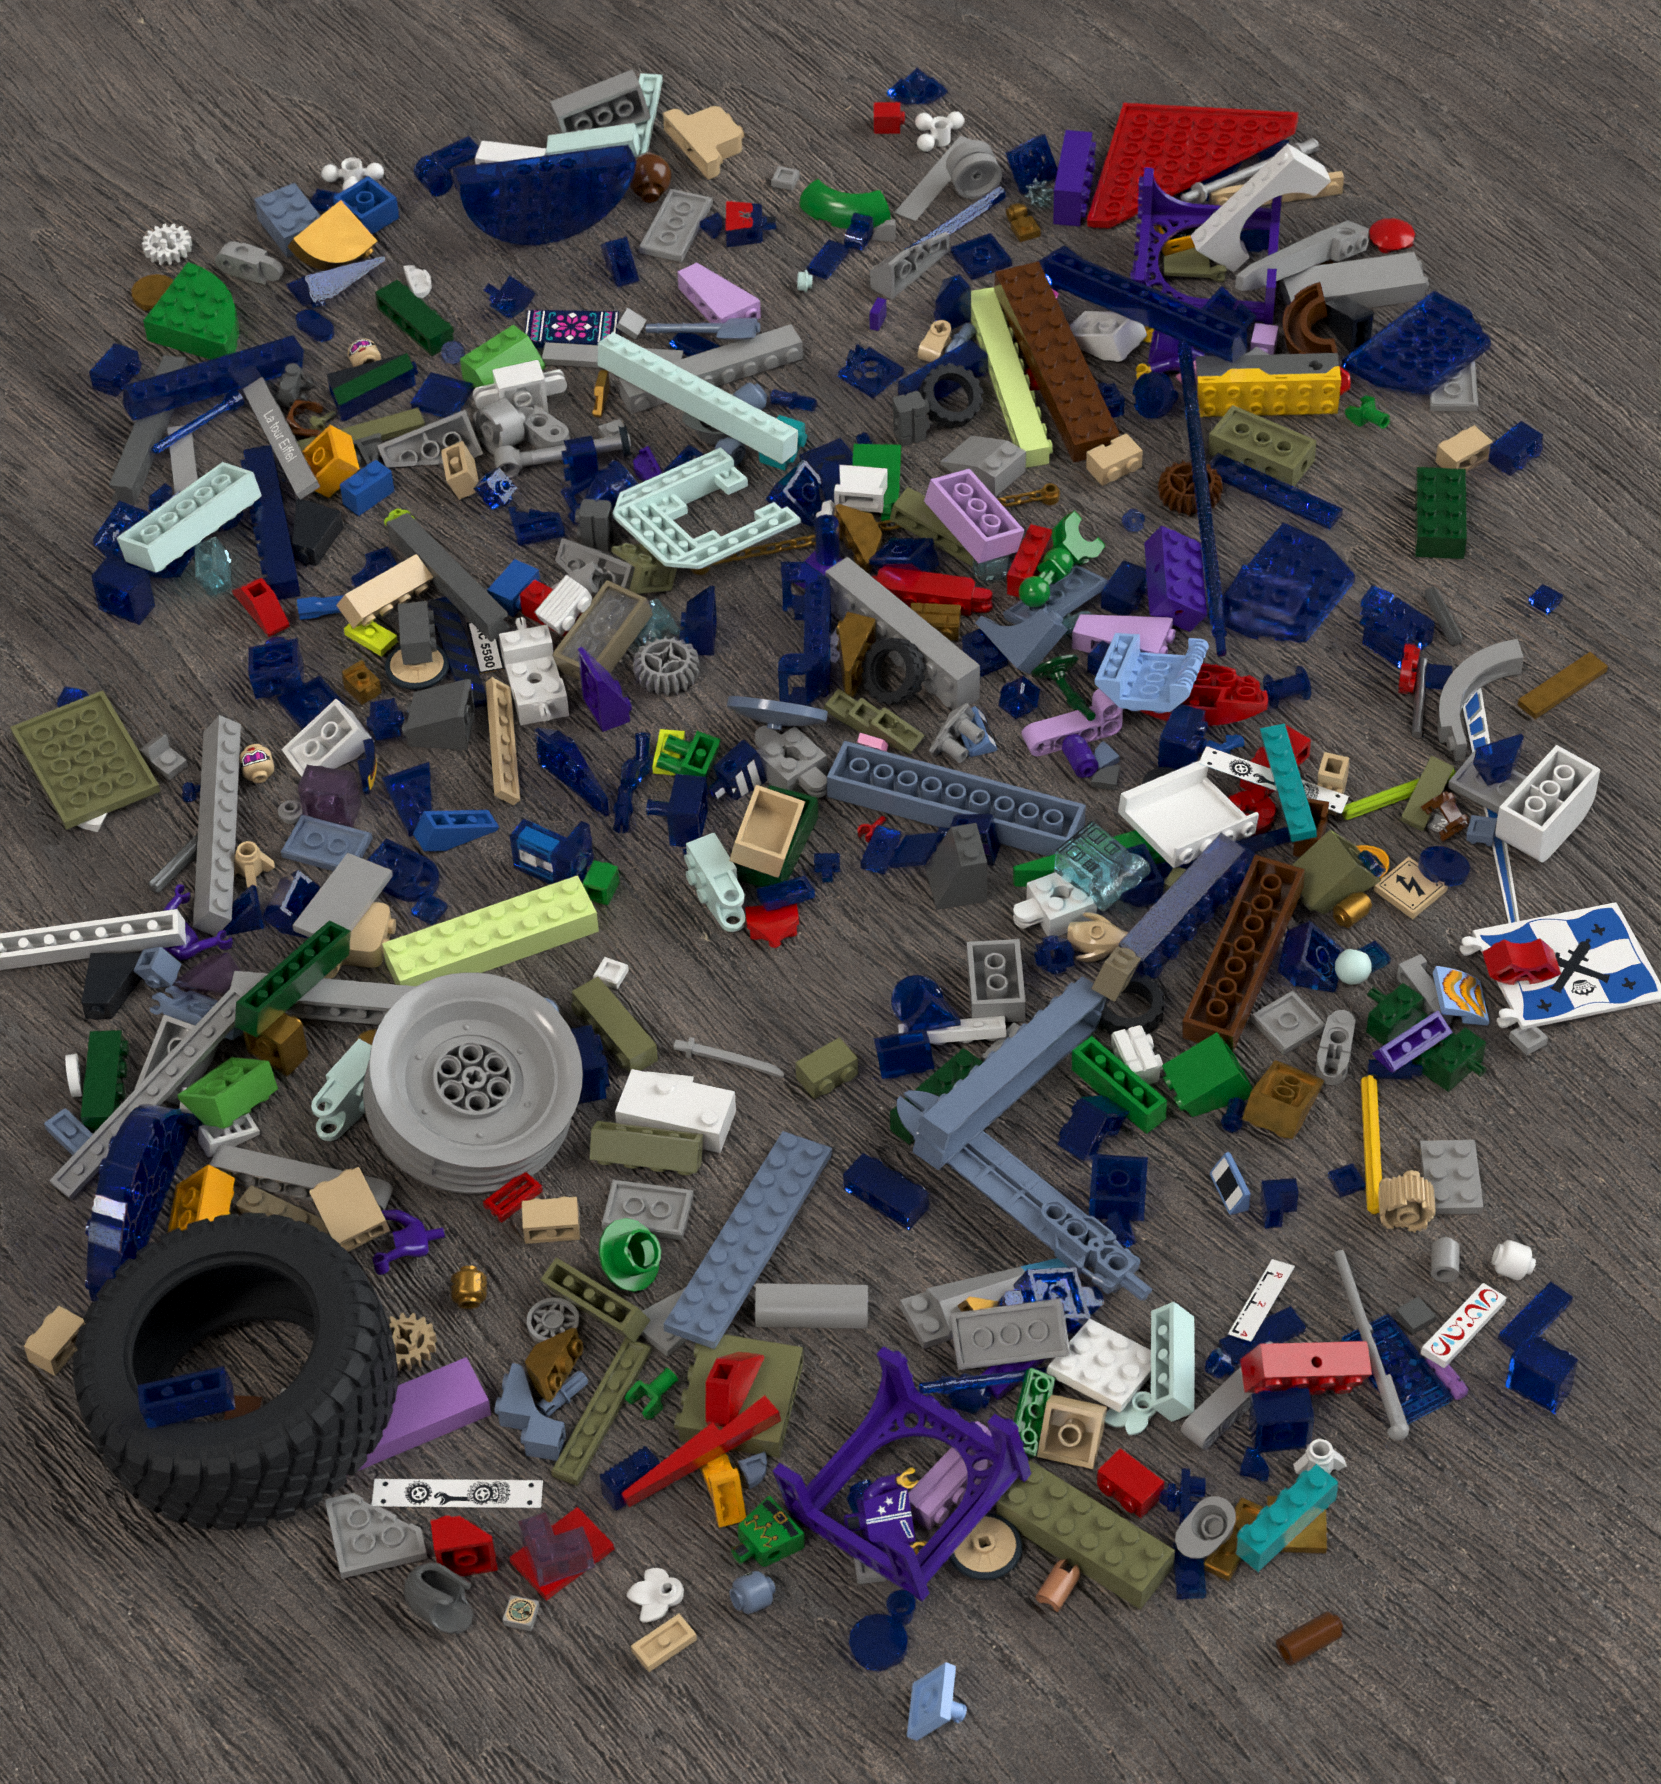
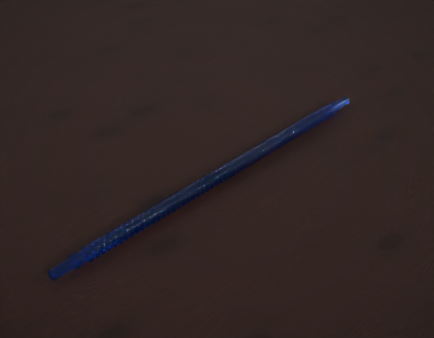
(1202, 497)

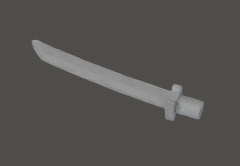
(701, 1050)

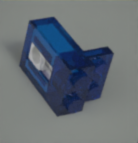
(549, 854)

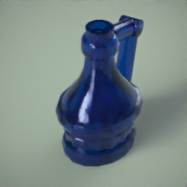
(601, 486)

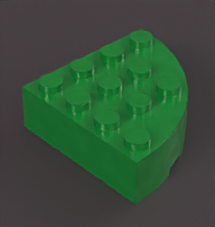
(195, 315)

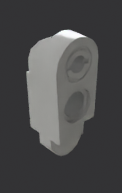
(248, 263)
(542, 428)
(1335, 1047)

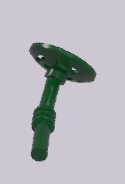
(1056, 671)

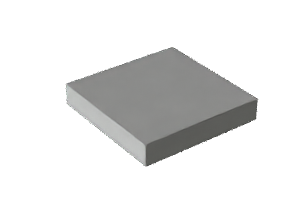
(1288, 1022)

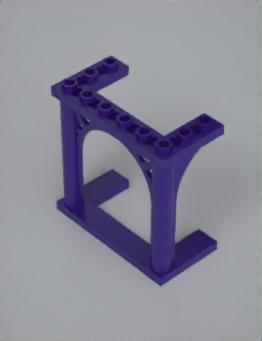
(1159, 208)
(892, 1404)

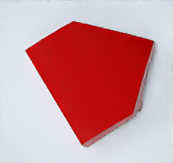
(772, 924)

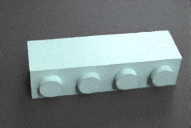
(594, 139)
(1172, 1361)

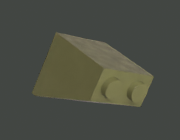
(1332, 873)

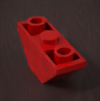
(262, 605)
(729, 1386)

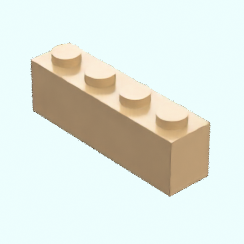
(385, 591)

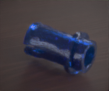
(1232, 1119)

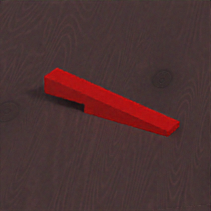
(704, 1448)

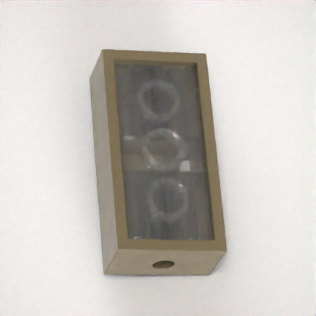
(604, 629)

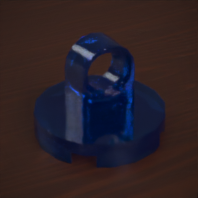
(1154, 395)

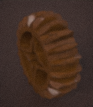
(1178, 489)

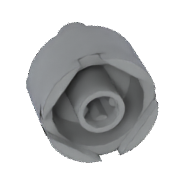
(499, 425)

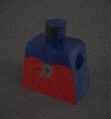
(746, 223)

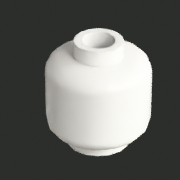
(1513, 1260)

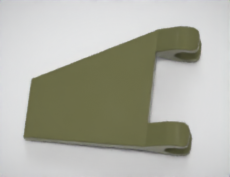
(1192, 264)

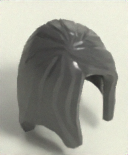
(439, 1597)

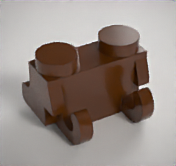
(1447, 806)

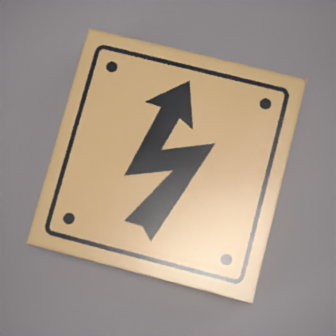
(1409, 889)

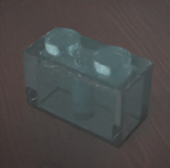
(213, 566)

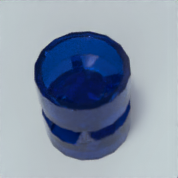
(433, 175)

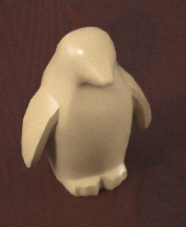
(1094, 937)

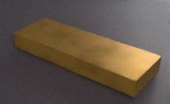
(1224, 1559)

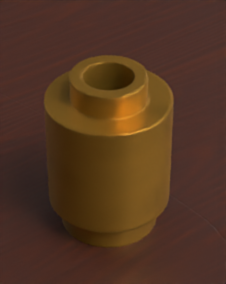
(1352, 909)

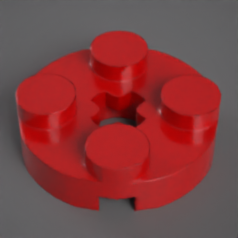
(1407, 676)
(1257, 802)

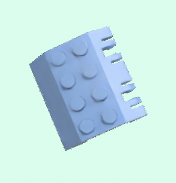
(1148, 680)

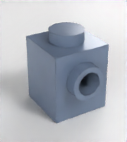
(157, 967)

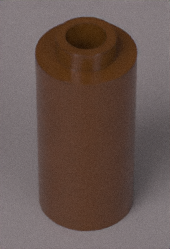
(1310, 1638)

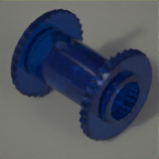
(1287, 686)

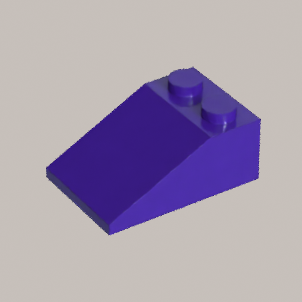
(602, 693)

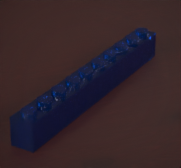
(1146, 305)

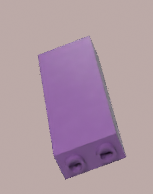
(432, 1408)

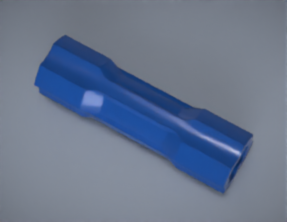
(315, 606)

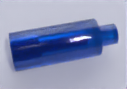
(1405, 1072)

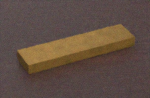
(1562, 685)

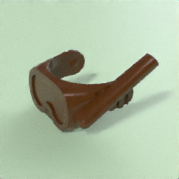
(299, 407)

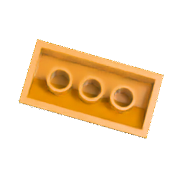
(201, 1197)

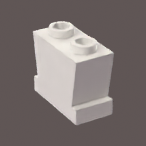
(861, 488)

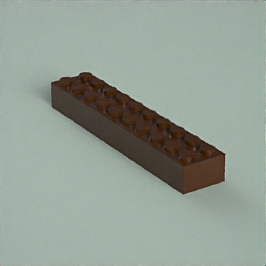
(1055, 359)

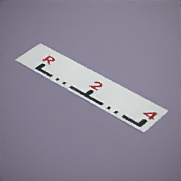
(1261, 1300)

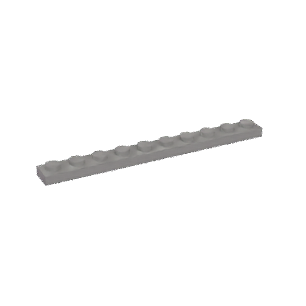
(152, 1091)

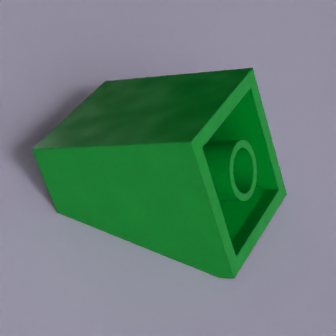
(1206, 1077)

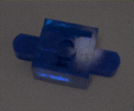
(1054, 1284)

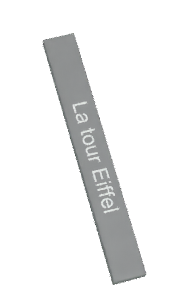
(281, 438)

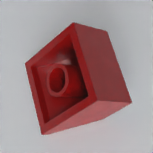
(462, 1546)

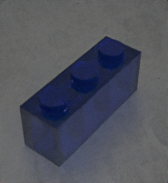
(886, 1191)
(186, 1397)

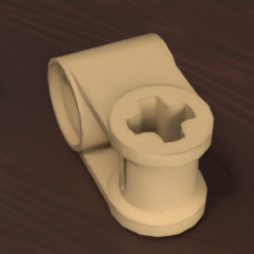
(935, 341)

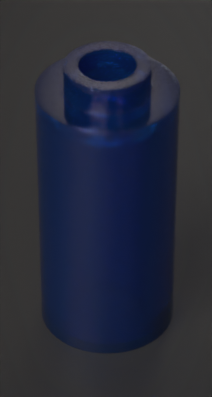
(827, 540)

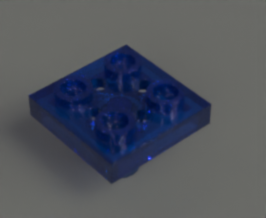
(1027, 166)

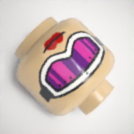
(363, 352)
(256, 763)

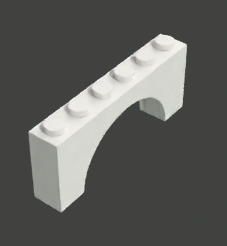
(1285, 173)

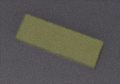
(1429, 786)

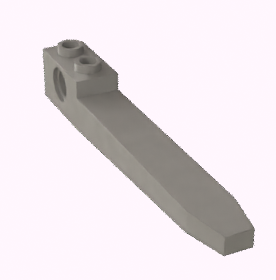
(1332, 243)

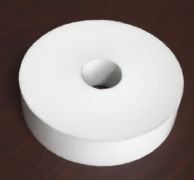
(74, 1075)

